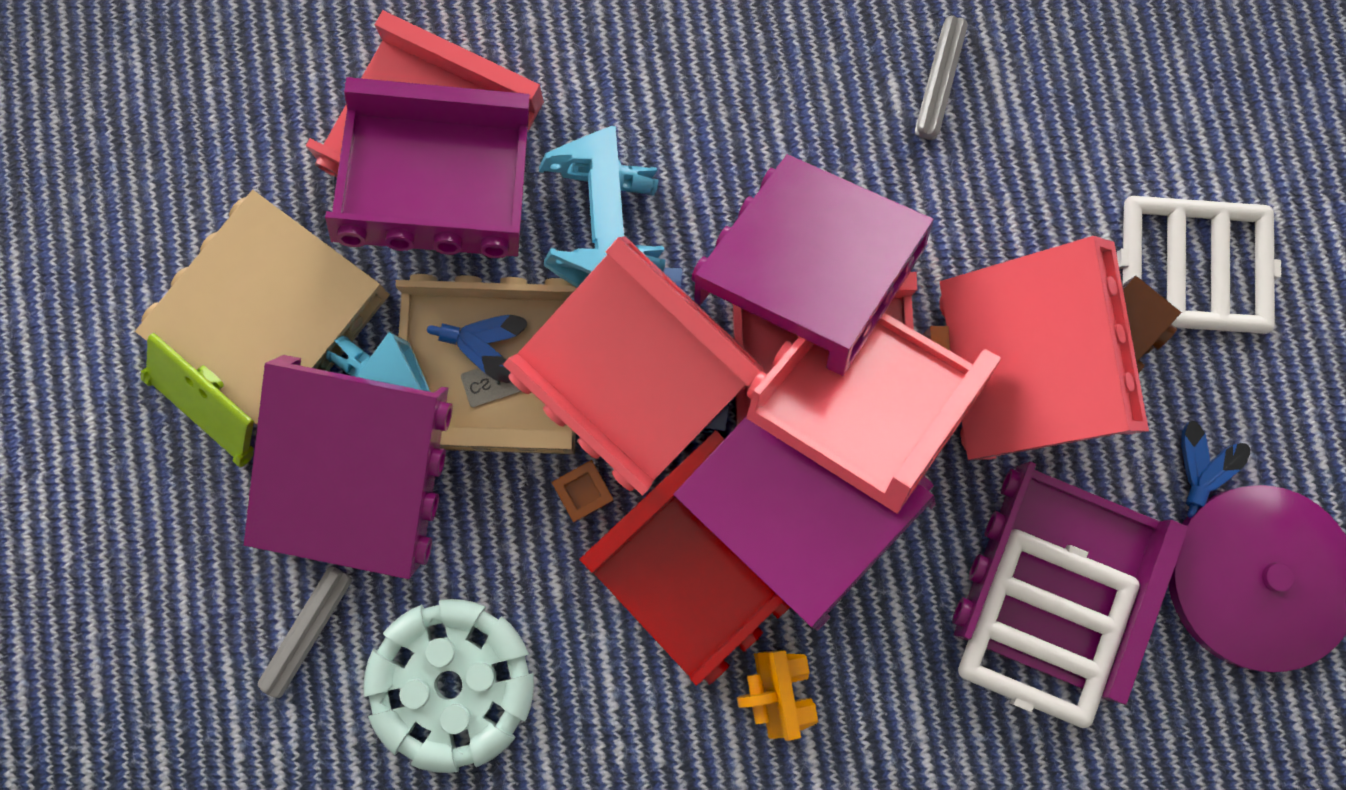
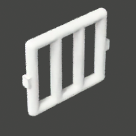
(1266, 267)
(1110, 626)

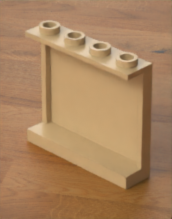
(258, 295)
(504, 424)

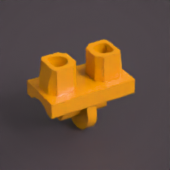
(773, 694)

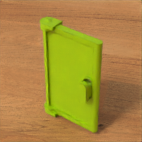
(199, 398)

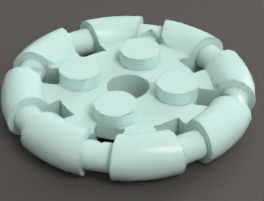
(420, 690)

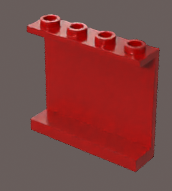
(683, 578)

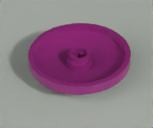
(1262, 579)

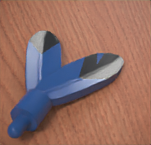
(474, 341)
(1206, 474)

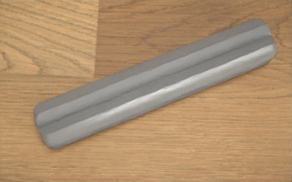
(941, 78)
(304, 632)

